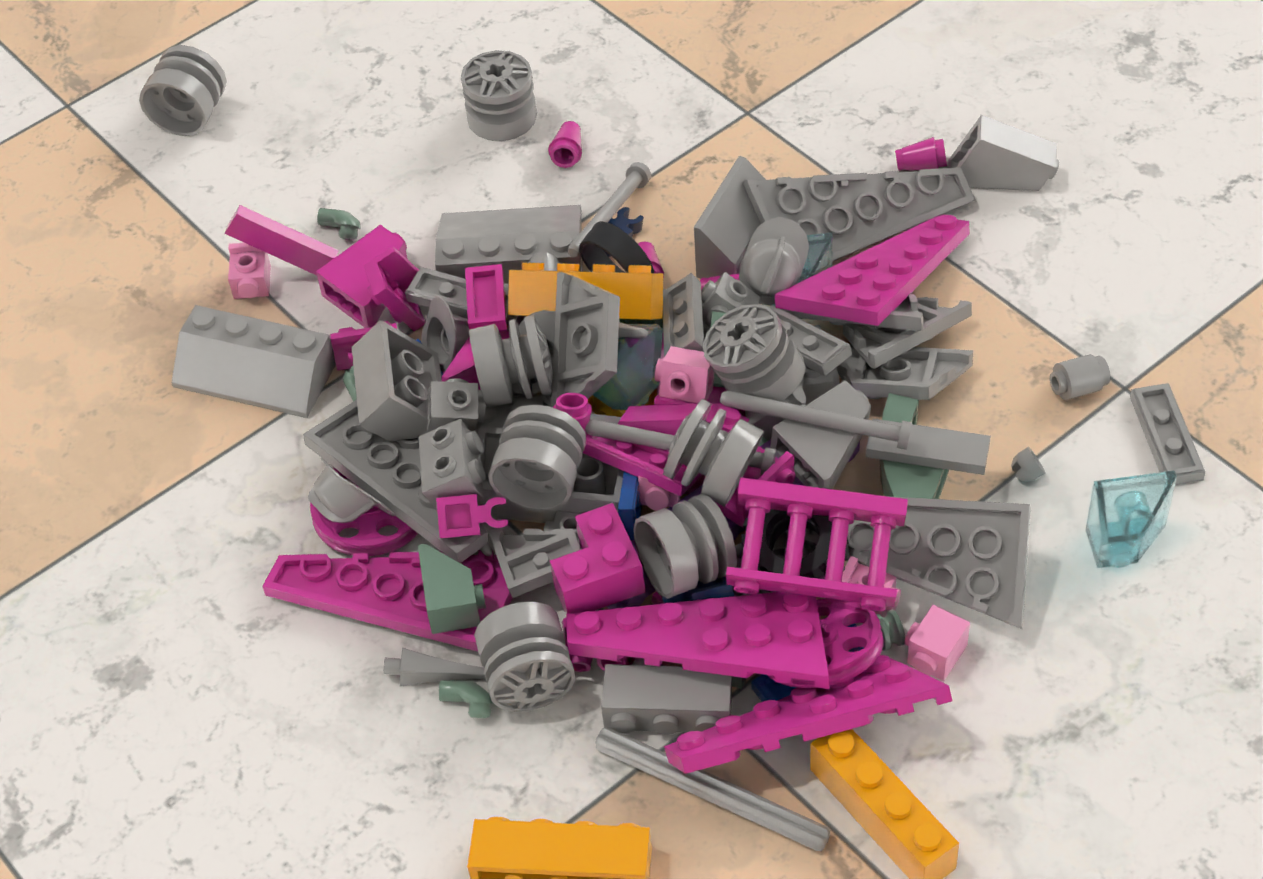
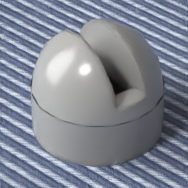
(1027, 465)

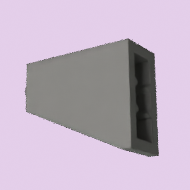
(1004, 157)
(819, 450)

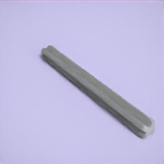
(714, 790)

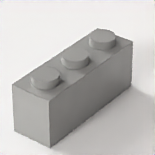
(663, 699)

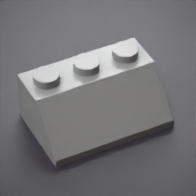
(726, 224)
(393, 382)

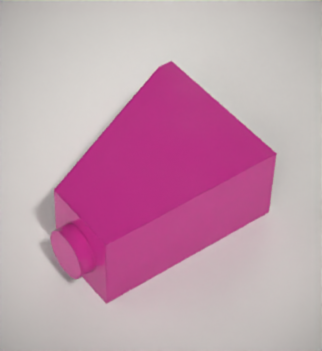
(345, 279)

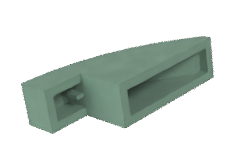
(902, 478)

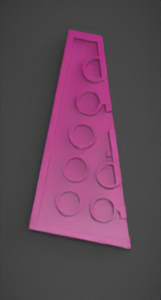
(879, 278)
(380, 589)
(720, 636)
(813, 712)

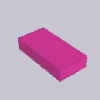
(485, 296)

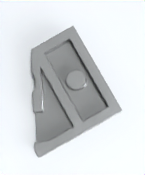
(528, 556)

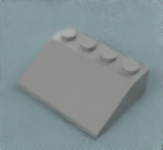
(505, 238)

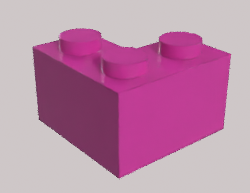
(603, 569)

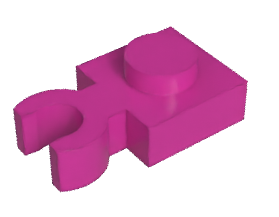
(462, 515)

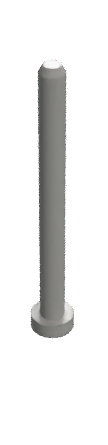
(636, 177)
(819, 417)
(661, 440)

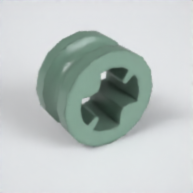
(891, 629)

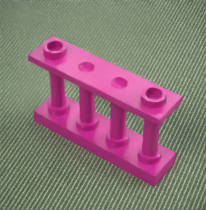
(801, 504)

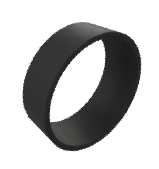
(615, 242)

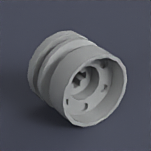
(183, 90)
(499, 95)
(754, 353)
(511, 361)
(712, 452)
(537, 458)
(684, 545)
(524, 656)

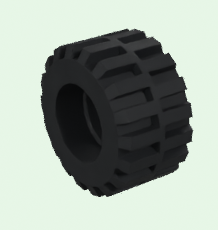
(813, 564)

